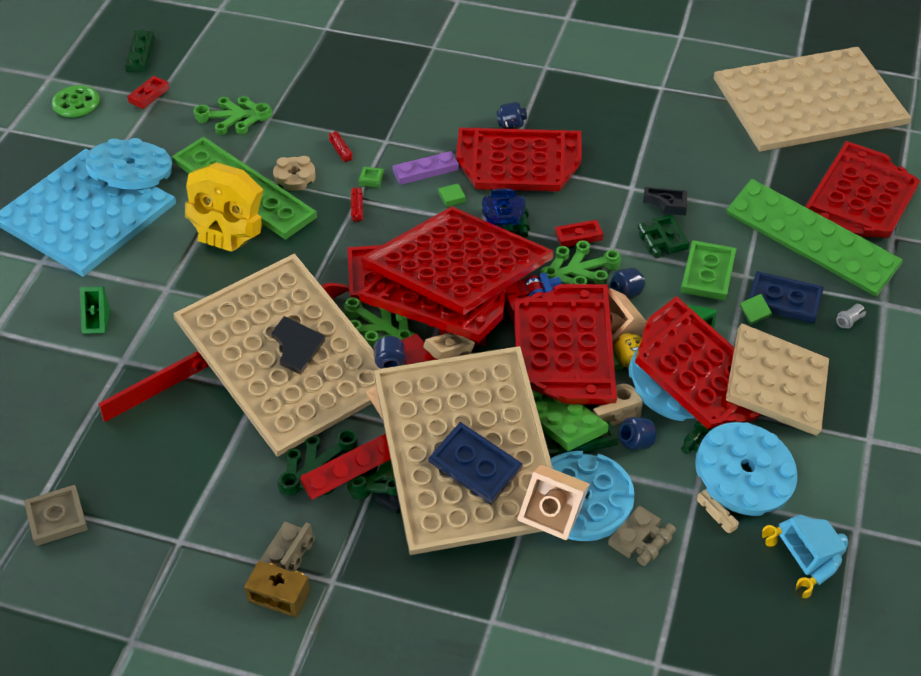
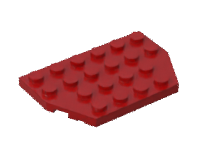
(519, 158)
(864, 192)
(410, 304)
(568, 343)
(690, 364)

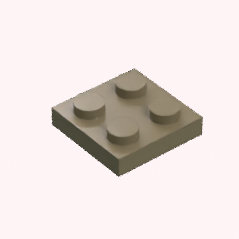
(55, 515)

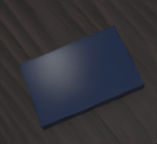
(788, 296)
(475, 463)

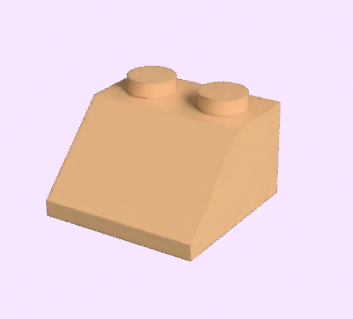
(623, 316)
(553, 501)

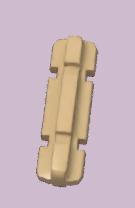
(718, 512)

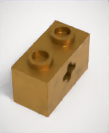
(277, 588)

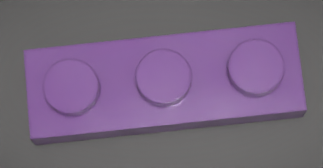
(425, 167)

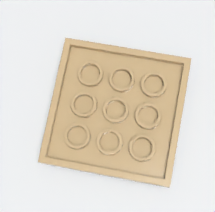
(778, 379)

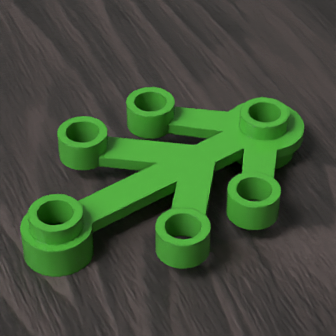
(257, 112)
(580, 269)
(354, 309)

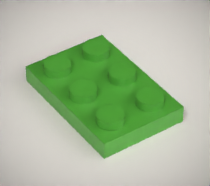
(708, 270)
(569, 423)

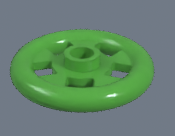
(75, 101)

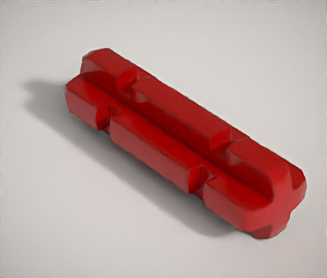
(340, 146)
(356, 204)

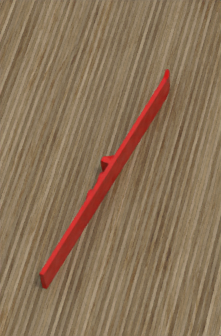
(172, 375)

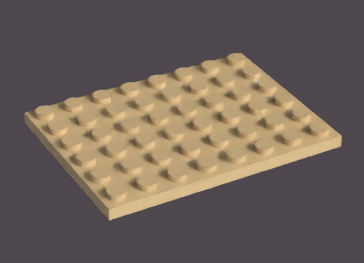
(810, 98)
(236, 341)
(422, 408)

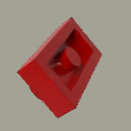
(148, 92)
(571, 234)

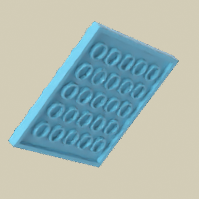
(81, 218)

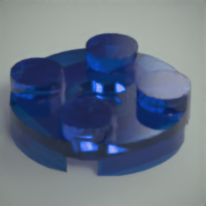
(510, 214)

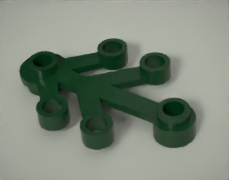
(291, 475)
(363, 485)

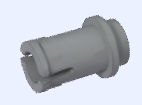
(846, 318)

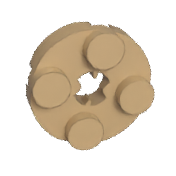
(301, 166)

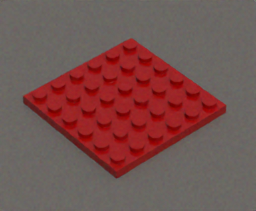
(457, 259)

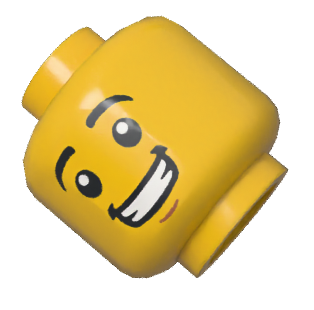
(626, 347)

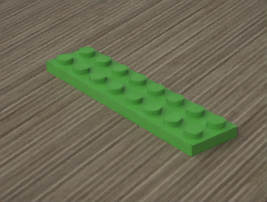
(277, 208)
(815, 237)

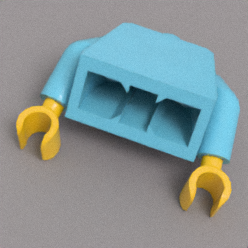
(813, 545)

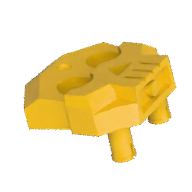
(220, 220)

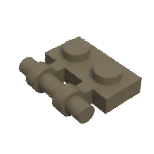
(636, 530)

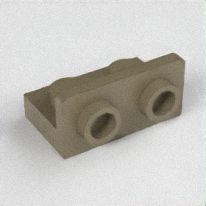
(289, 546)

